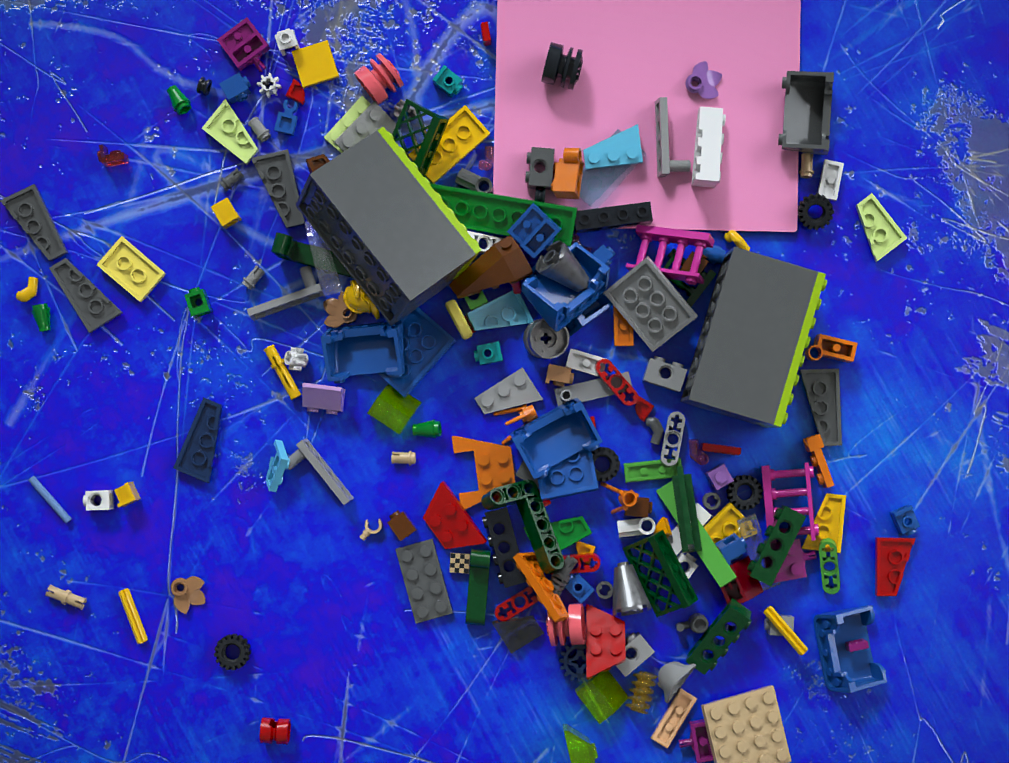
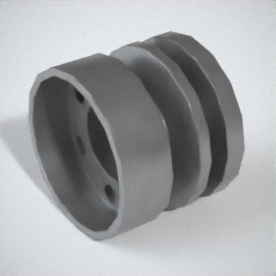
(552, 347)

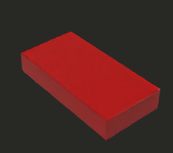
(720, 449)

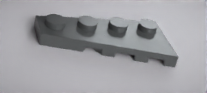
(281, 185)
(33, 216)
(87, 300)
(823, 395)

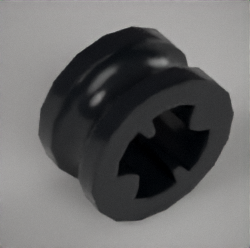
(204, 86)
(540, 195)

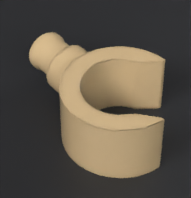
(368, 531)

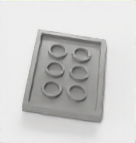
(650, 304)

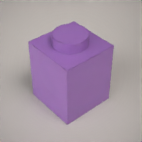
(719, 476)

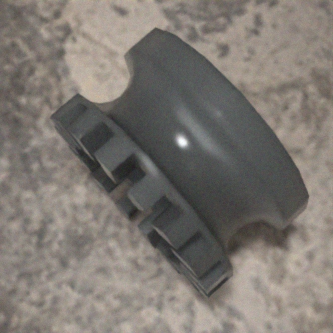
(707, 505)
(609, 593)

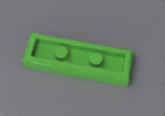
(649, 470)

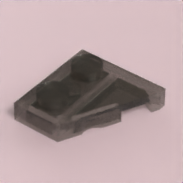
(518, 631)

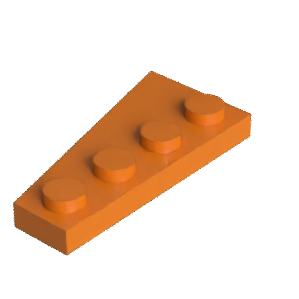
(543, 587)

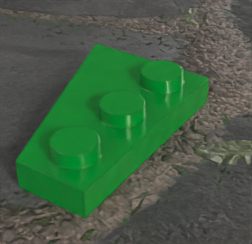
(569, 531)

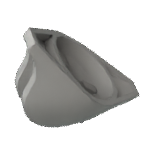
(672, 678)

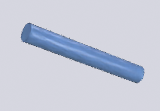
(49, 499)

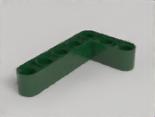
(289, 249)
(531, 519)

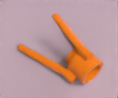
(526, 415)
(625, 497)

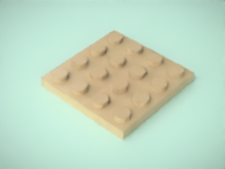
(746, 728)

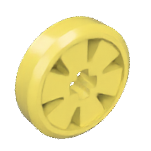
(458, 319)

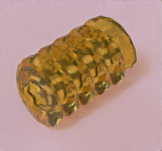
(641, 691)

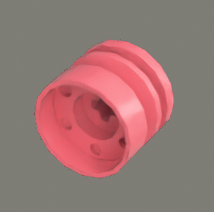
(379, 78)
(572, 627)

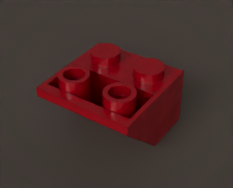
(744, 586)

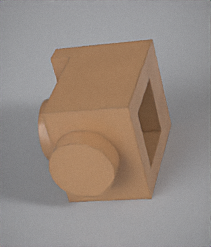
(559, 375)

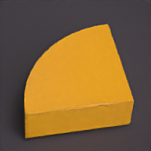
(663, 524)
(584, 548)

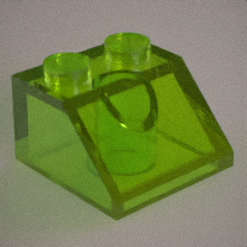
(394, 409)
(602, 695)
(579, 746)

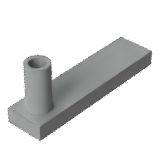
(664, 165)
(310, 292)
(589, 390)
(307, 451)

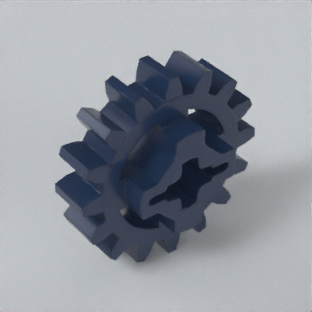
(571, 661)

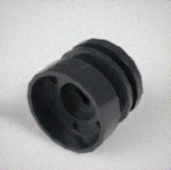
(562, 66)

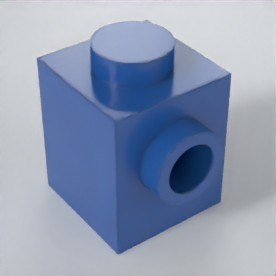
(236, 88)

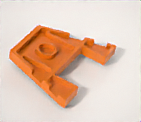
(492, 464)

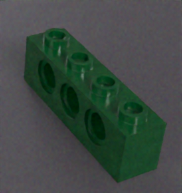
(777, 557)
(732, 612)

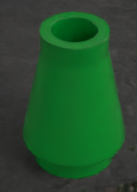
(179, 101)
(42, 316)
(427, 429)

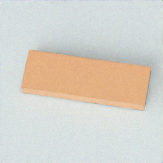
(673, 718)

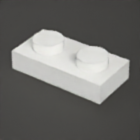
(830, 179)
(583, 362)

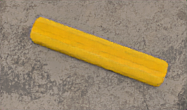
(133, 616)
(785, 630)

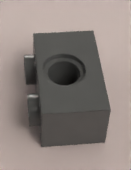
(541, 156)

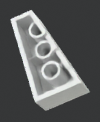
(708, 147)

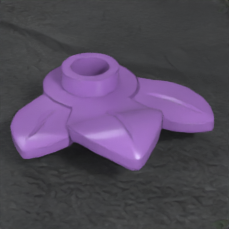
(706, 81)

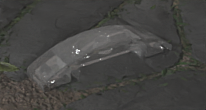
(323, 262)
(751, 532)

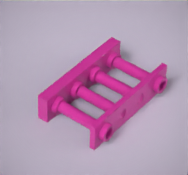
(683, 239)
(771, 494)

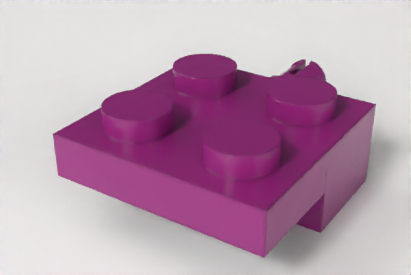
(244, 45)
(794, 563)
(698, 741)

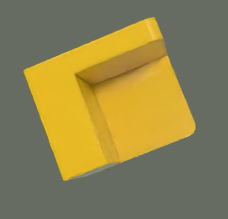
(226, 213)
(127, 494)

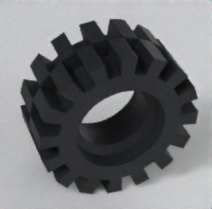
(815, 200)
(613, 460)
(755, 488)
(221, 656)

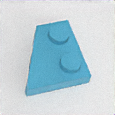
(277, 467)

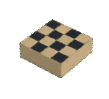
(459, 563)

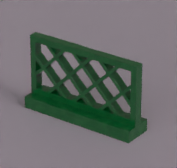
(431, 136)
(686, 512)
(670, 569)

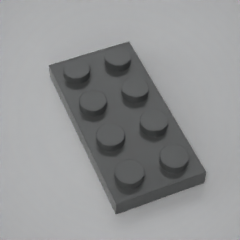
(424, 580)

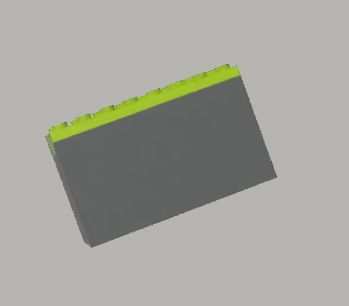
(387, 225)
(754, 338)

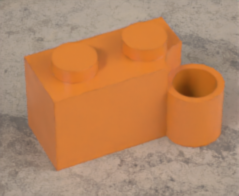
(568, 174)
(832, 348)

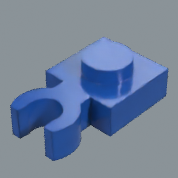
(286, 121)

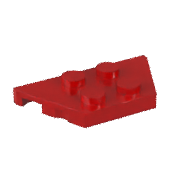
(451, 521)
(603, 641)

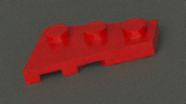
(890, 562)

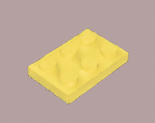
(131, 269)

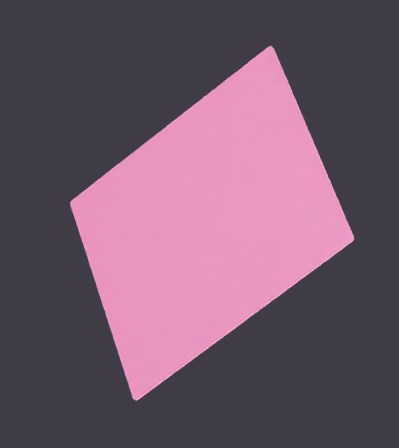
(629, 61)

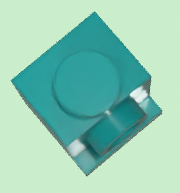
(450, 89)
(496, 355)

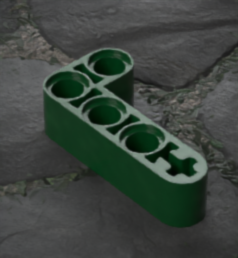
(478, 587)

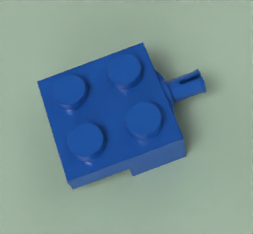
(534, 231)

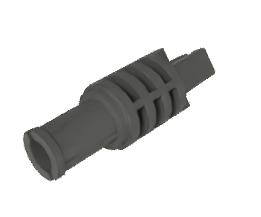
(562, 575)

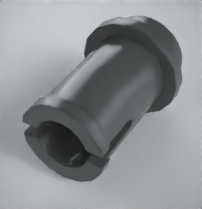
(231, 179)

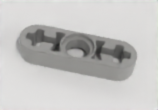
(675, 454)

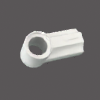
(632, 527)

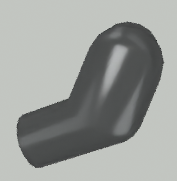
(657, 429)

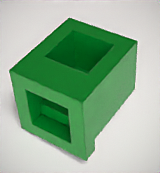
(191, 298)

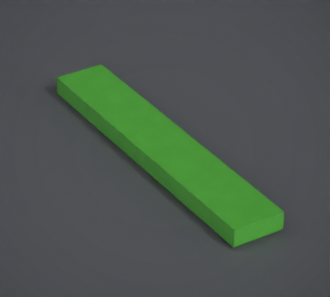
(710, 553)

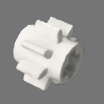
(272, 89)
(296, 359)

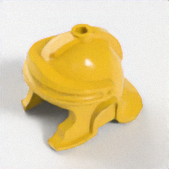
(358, 301)

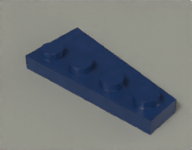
(200, 444)

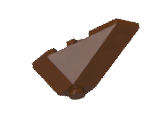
(497, 266)

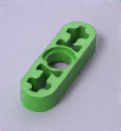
(835, 572)

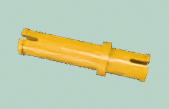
(278, 363)

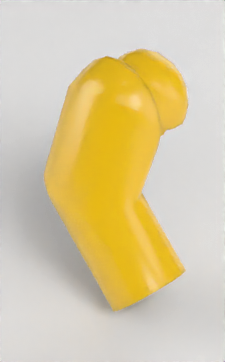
(733, 236)
(28, 292)

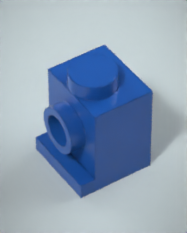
(604, 254)
(899, 516)
(732, 547)
(585, 591)

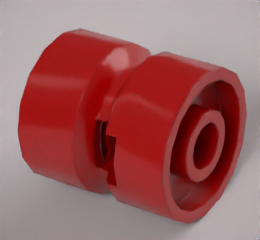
(275, 730)

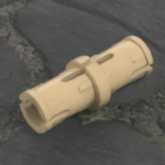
(66, 597)

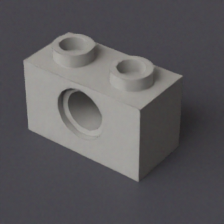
(653, 376)
(643, 652)

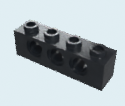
(613, 217)
(501, 515)

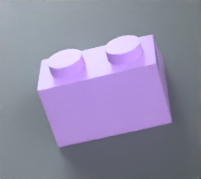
(323, 397)

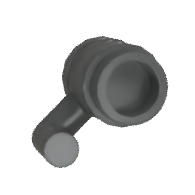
(697, 622)

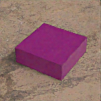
(856, 645)

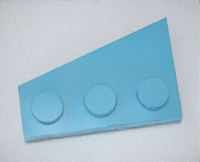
(615, 151)
(500, 312)

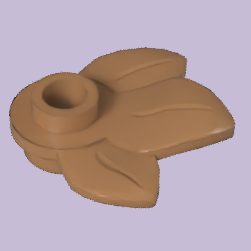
(336, 309)
(190, 594)

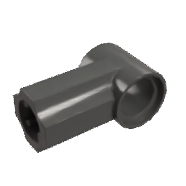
(472, 181)

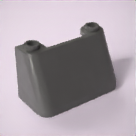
(807, 111)

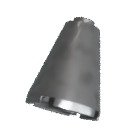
(562, 267)
(628, 591)

